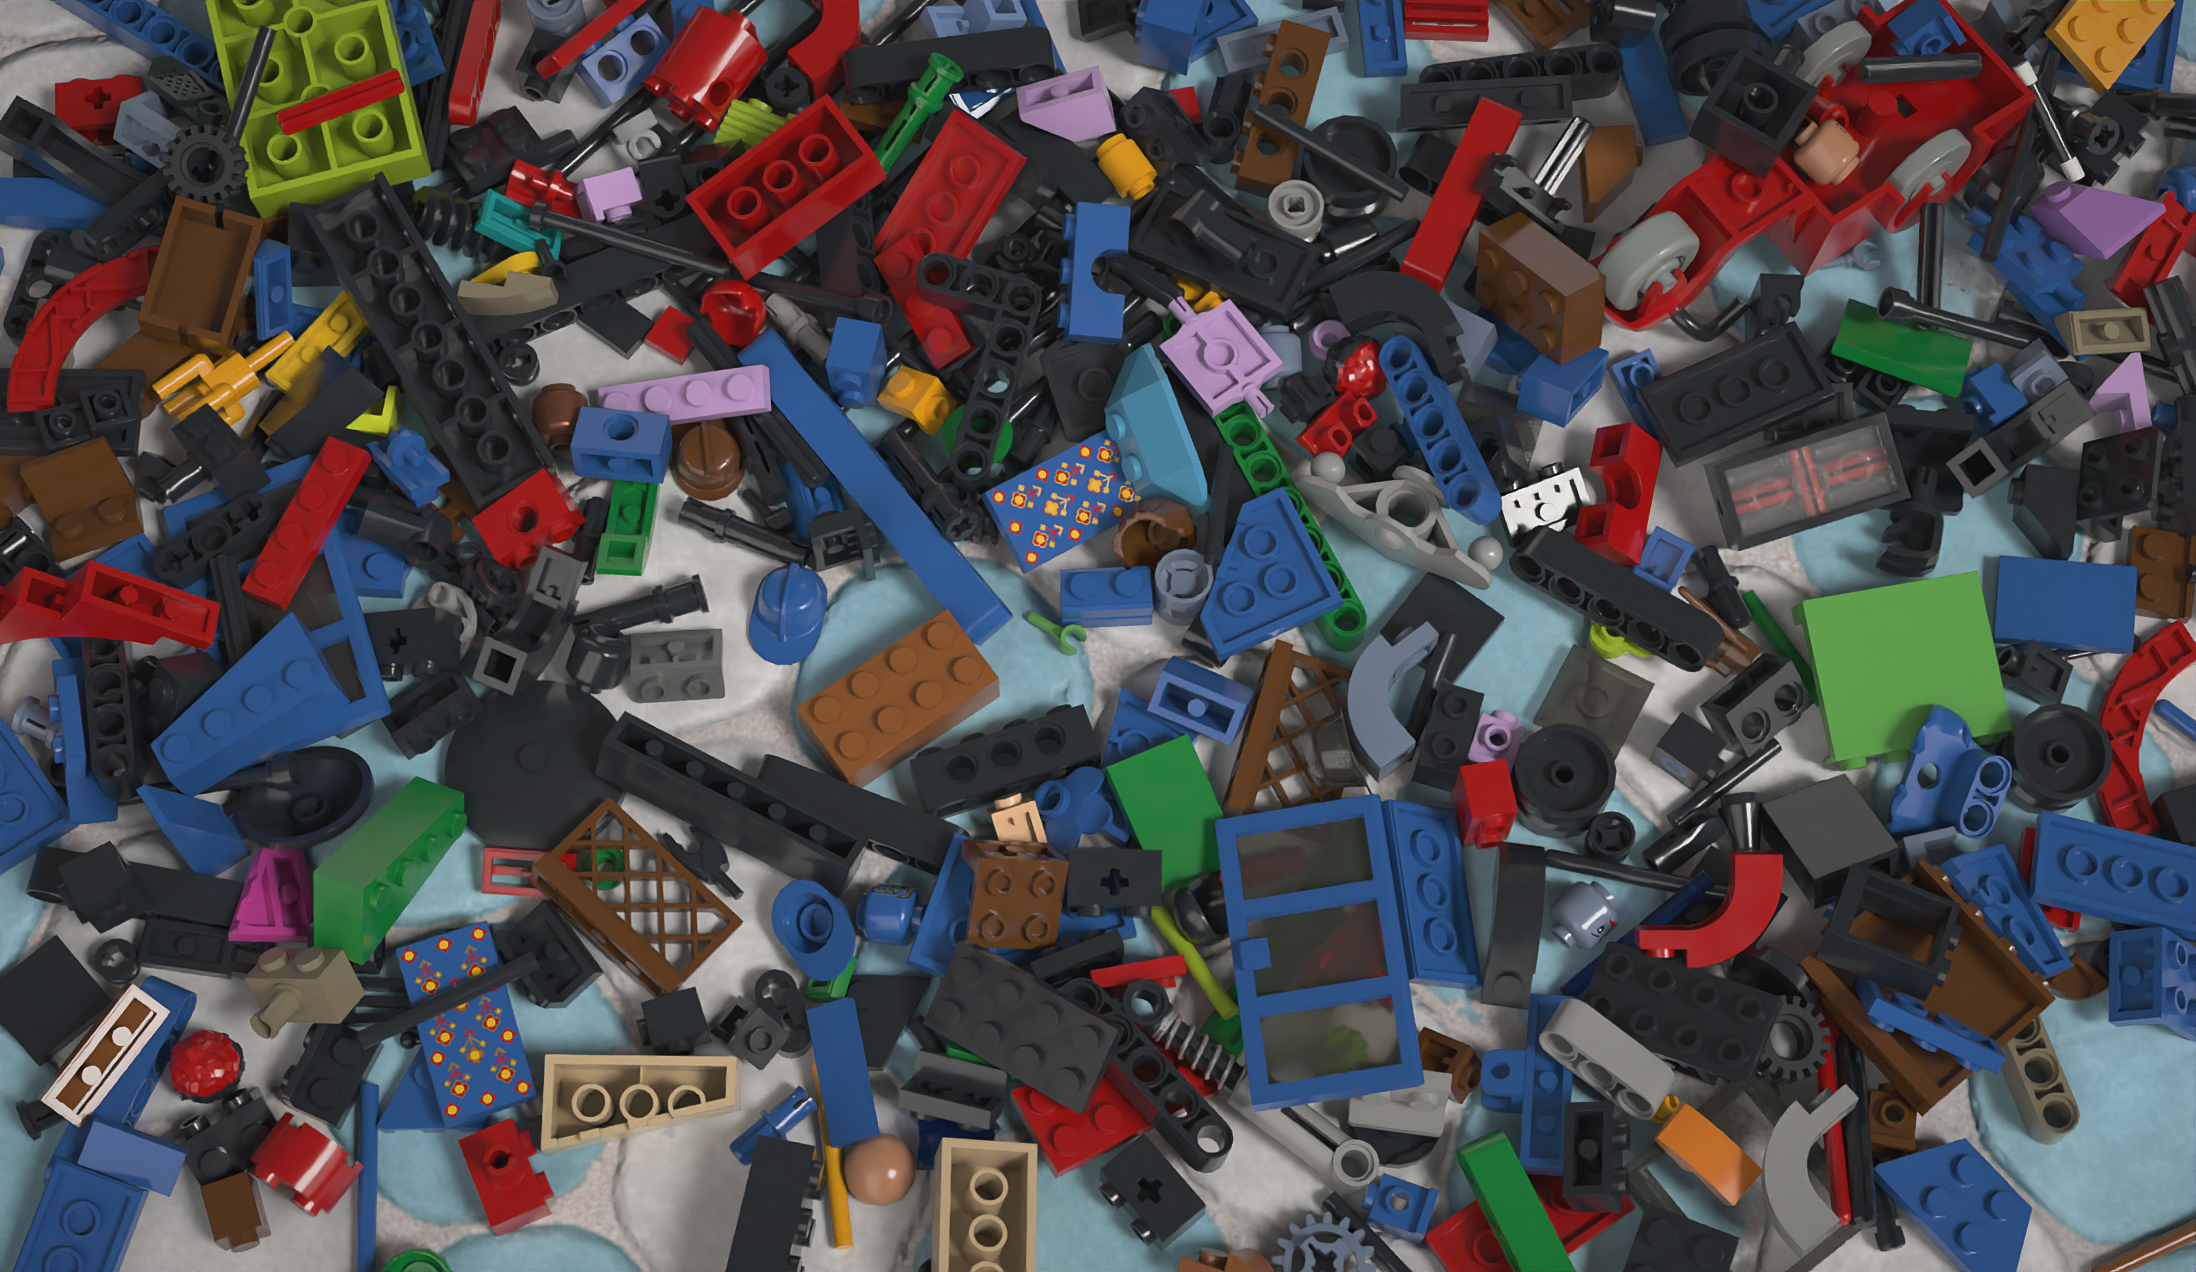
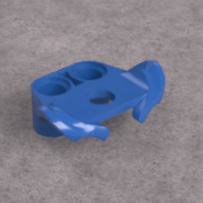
(1949, 746)

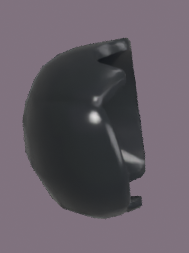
(1201, 911)

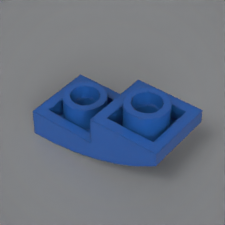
(1628, 377)

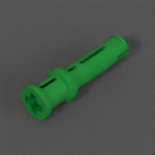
(923, 99)

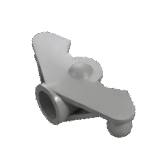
(1409, 494)

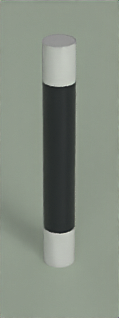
(2050, 124)

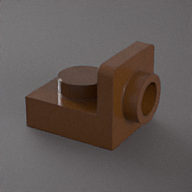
(1450, 1056)

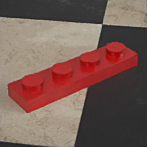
(306, 523)

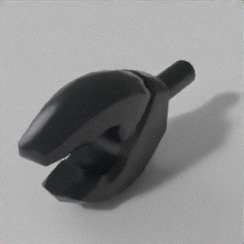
(707, 863)

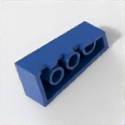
(251, 709)

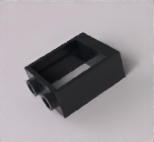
(1902, 904)

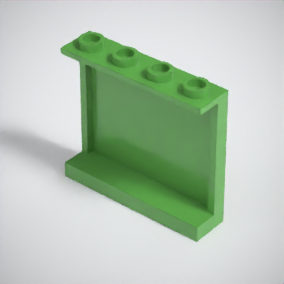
(1893, 656)

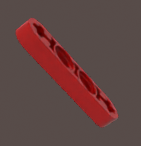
(474, 62)

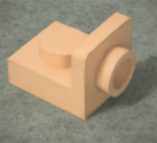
(1016, 819)

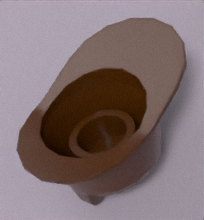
(707, 458)

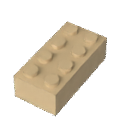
(984, 1206)

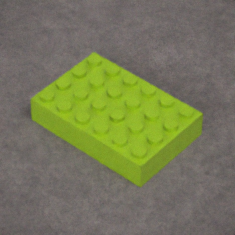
(315, 52)

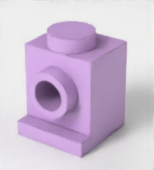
(609, 195)
(1500, 727)

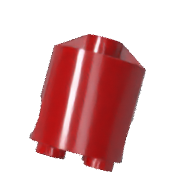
(707, 66)

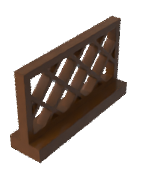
(1264, 721)
(602, 922)

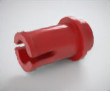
(1824, 110)

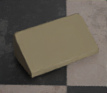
(2105, 331)

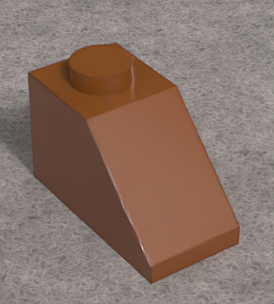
(1607, 167)

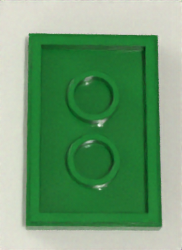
(1923, 358)
(1170, 809)

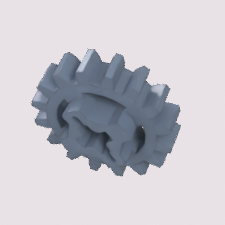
(1340, 1250)

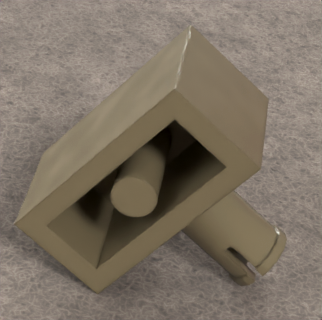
(302, 988)

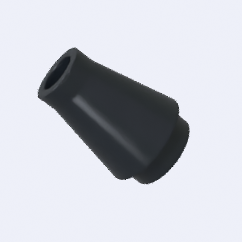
(1742, 820)

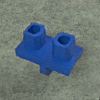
(410, 465)

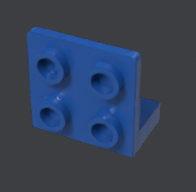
(2152, 980)

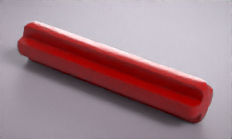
(340, 101)

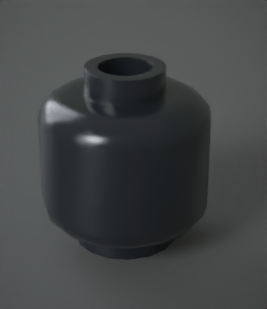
(598, 658)

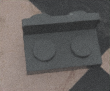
(677, 665)

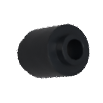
(1344, 239)

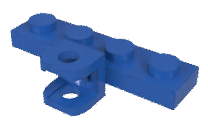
(1531, 1086)

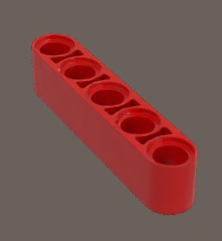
(1455, 202)

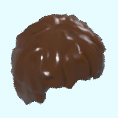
(1152, 531)

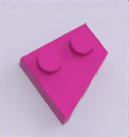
(274, 899)

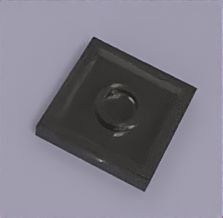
(1595, 696)

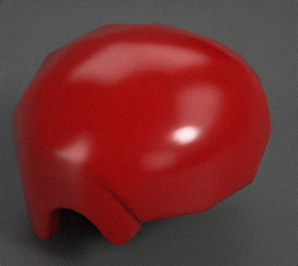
(734, 310)

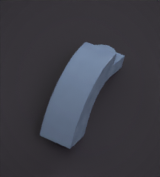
(1371, 726)

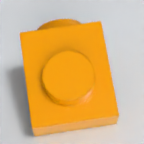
(918, 398)

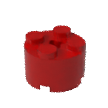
(305, 1165)

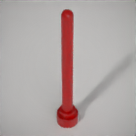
(1833, 1137)

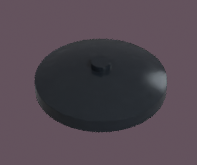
(532, 766)

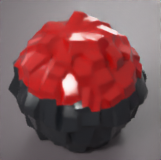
(1355, 367)
(206, 1066)

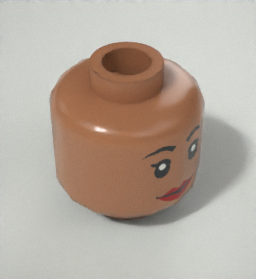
(1826, 152)

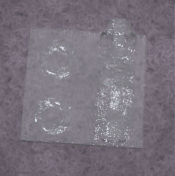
(1968, 288)

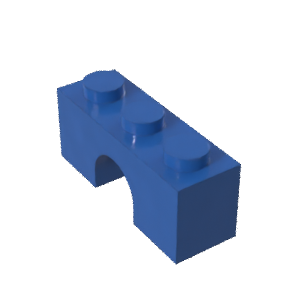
(1088, 311)

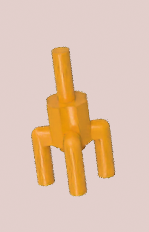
(218, 383)

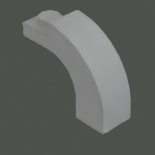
(1786, 1189)

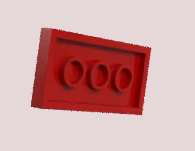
(953, 190)
(1111, 1120)
(1469, 1244)

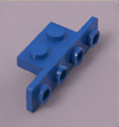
(72, 747)

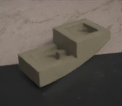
(519, 295)

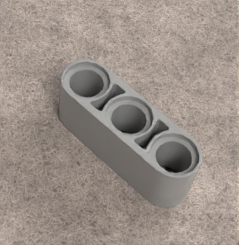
(1607, 1058)

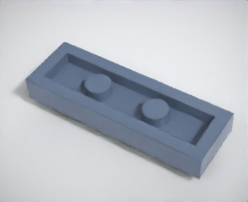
(1244, 50)

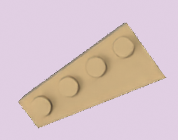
(628, 1095)

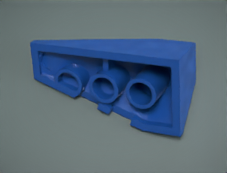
(197, 830)

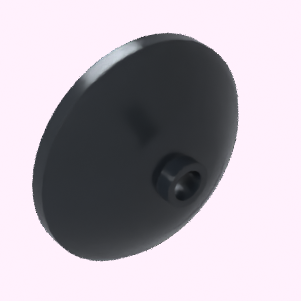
(330, 802)

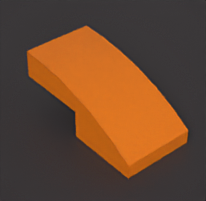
(1708, 1153)

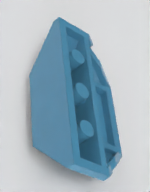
(1153, 435)

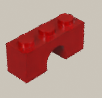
(1629, 469)

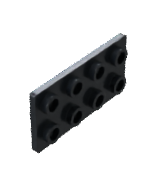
(1684, 1015)

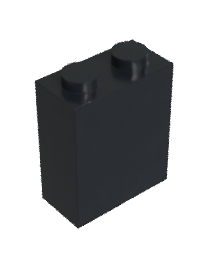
(1823, 833)

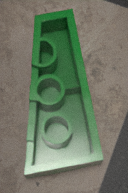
(383, 867)

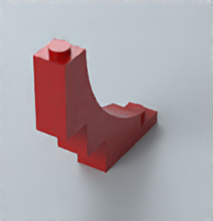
(103, 605)

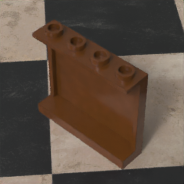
(1983, 990)

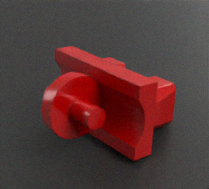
(530, 183)
(1337, 425)

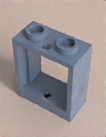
(145, 123)

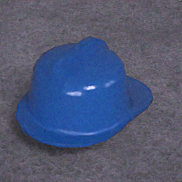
(788, 614)
(814, 929)

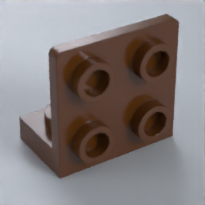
(84, 498)
(1014, 893)

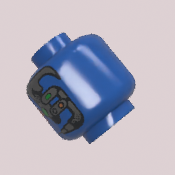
(890, 914)

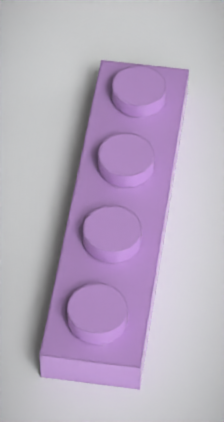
(695, 395)

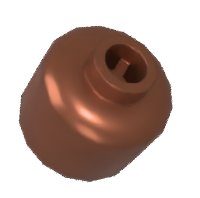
(556, 414)

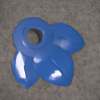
(1077, 809)

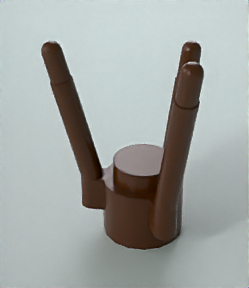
(1735, 650)

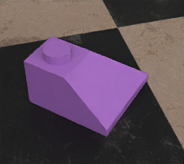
(2091, 218)

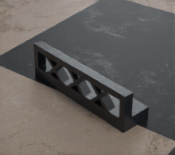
(1453, 103)

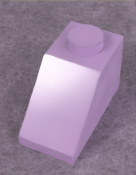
(1069, 105)

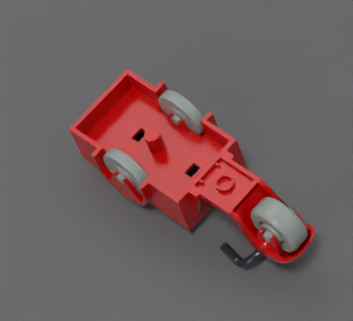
(1903, 163)

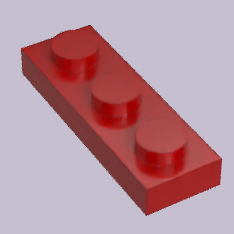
(936, 327)

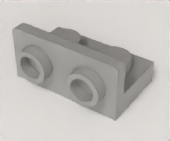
(1406, 1110)

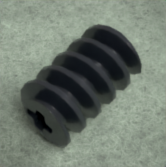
(450, 221)

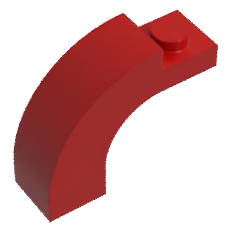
(822, 51)
(1737, 923)

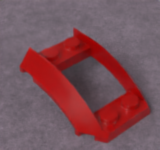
(2154, 253)

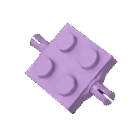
(1220, 357)

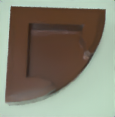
(2078, 982)

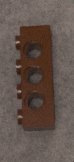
(1304, 50)

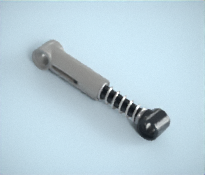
(1295, 1127)

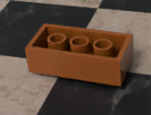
(898, 701)

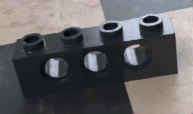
(947, 797)

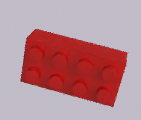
(786, 186)

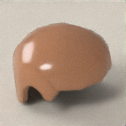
(880, 1169)

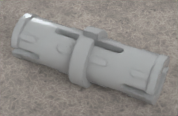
(800, 327)

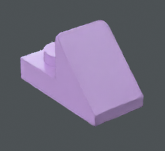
(2126, 395)

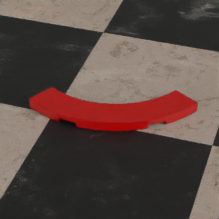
(66, 319)
(2124, 716)

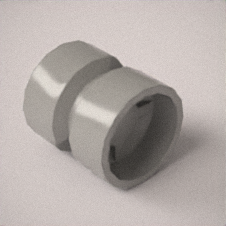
(1296, 209)

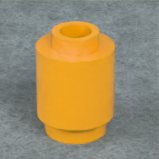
(1126, 167)

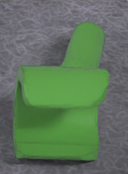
(1059, 632)

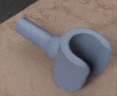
(1856, 257)

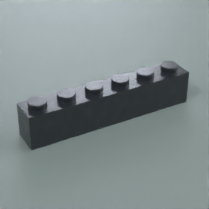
(730, 804)

